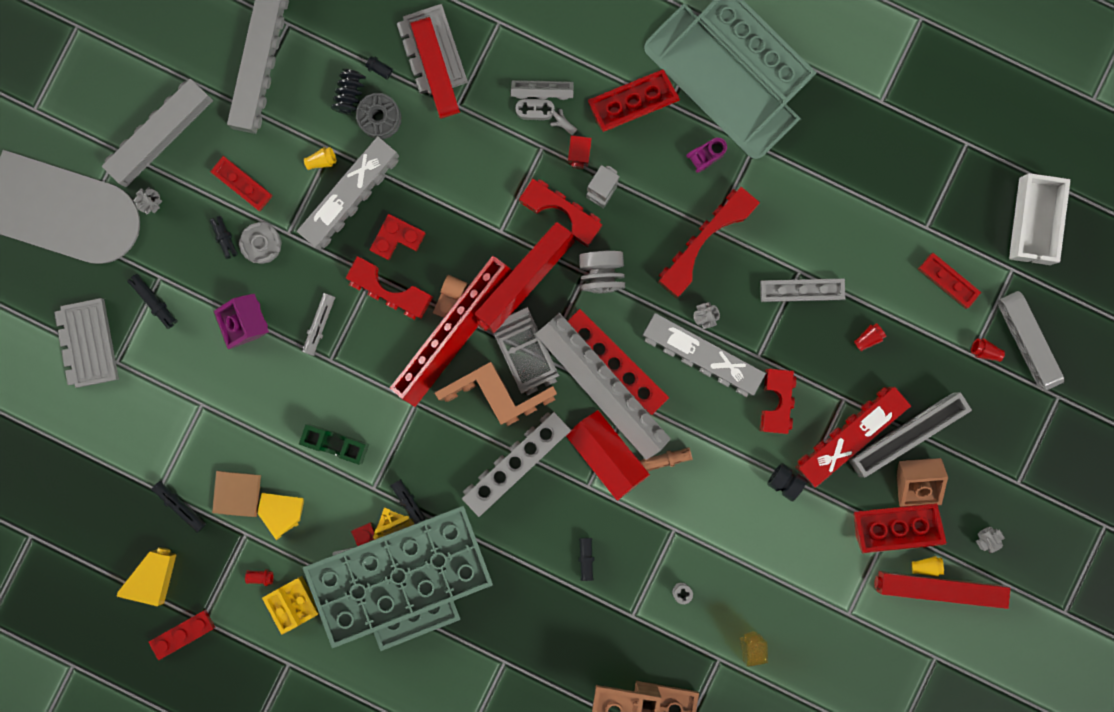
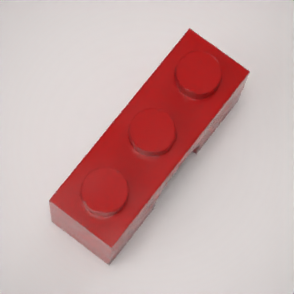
(779, 419)

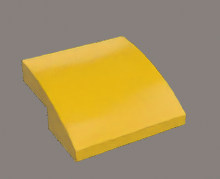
(291, 605)

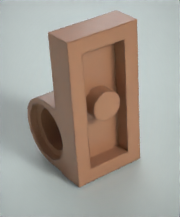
(450, 293)

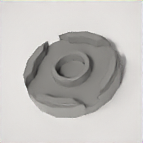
(260, 243)

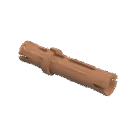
(667, 459)

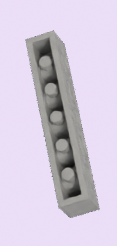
(479, 503)

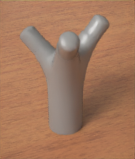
(562, 122)

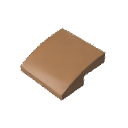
(236, 494)

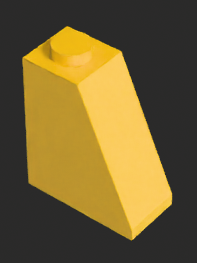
(150, 579)

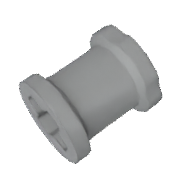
(687, 597)

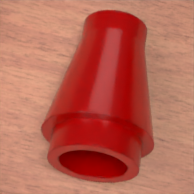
(870, 337)
(986, 350)

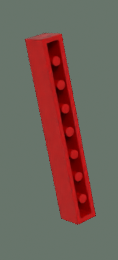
(449, 335)

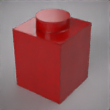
(579, 152)

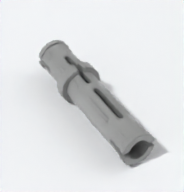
(318, 324)

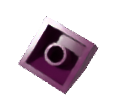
(241, 321)

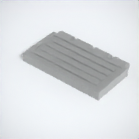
(446, 43)
(88, 343)

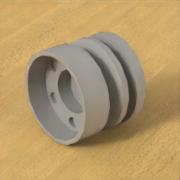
(602, 271)

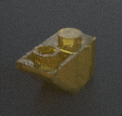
(754, 649)

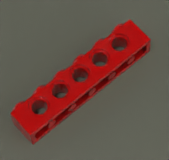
(656, 395)

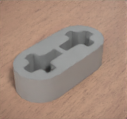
(534, 104)

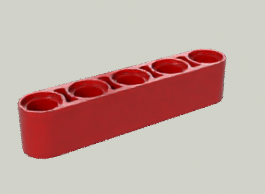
(435, 67)

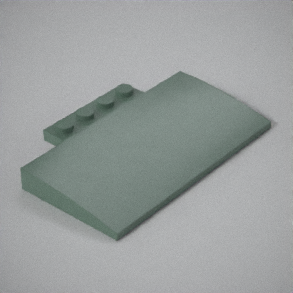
(399, 581)

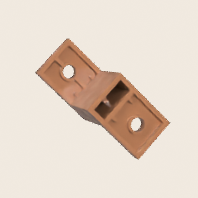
(496, 394)
(645, 698)

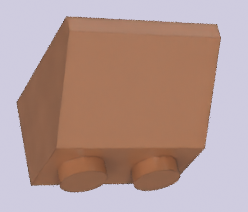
(921, 482)

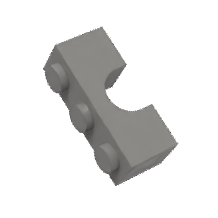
(602, 186)

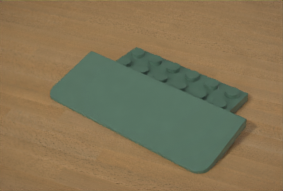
(733, 70)

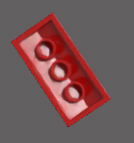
(633, 100)
(607, 455)
(899, 528)

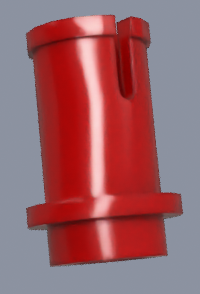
(259, 577)

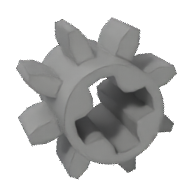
(147, 200)
(706, 315)
(990, 539)

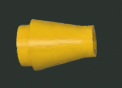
(322, 158)
(930, 566)

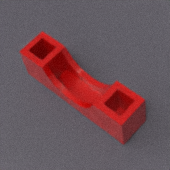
(539, 197)
(366, 276)

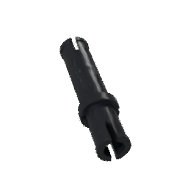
(158, 308)
(160, 490)
(406, 499)

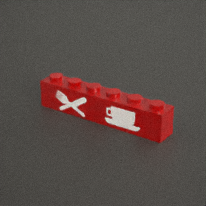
(852, 436)

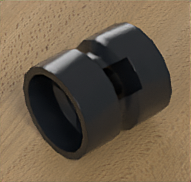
(787, 482)

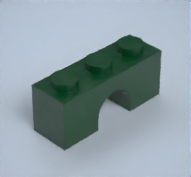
(333, 443)

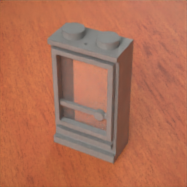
(525, 352)

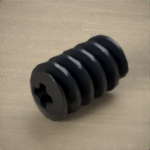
(347, 91)

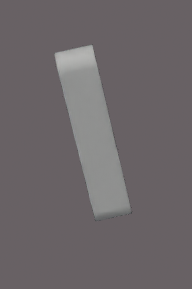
(1030, 341)

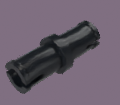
(223, 237)
(586, 559)

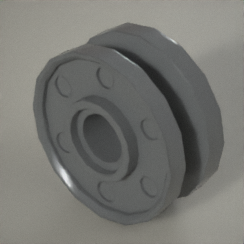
(378, 103)

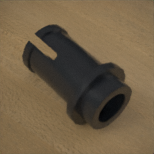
(378, 67)

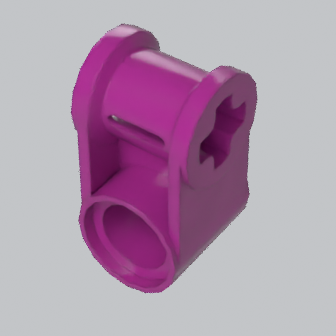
(703, 155)

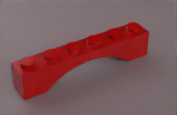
(735, 210)

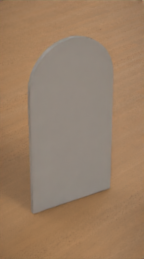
(65, 211)

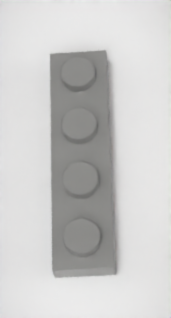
(802, 290)

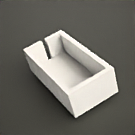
(1039, 219)

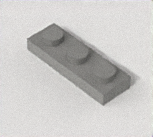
(542, 89)

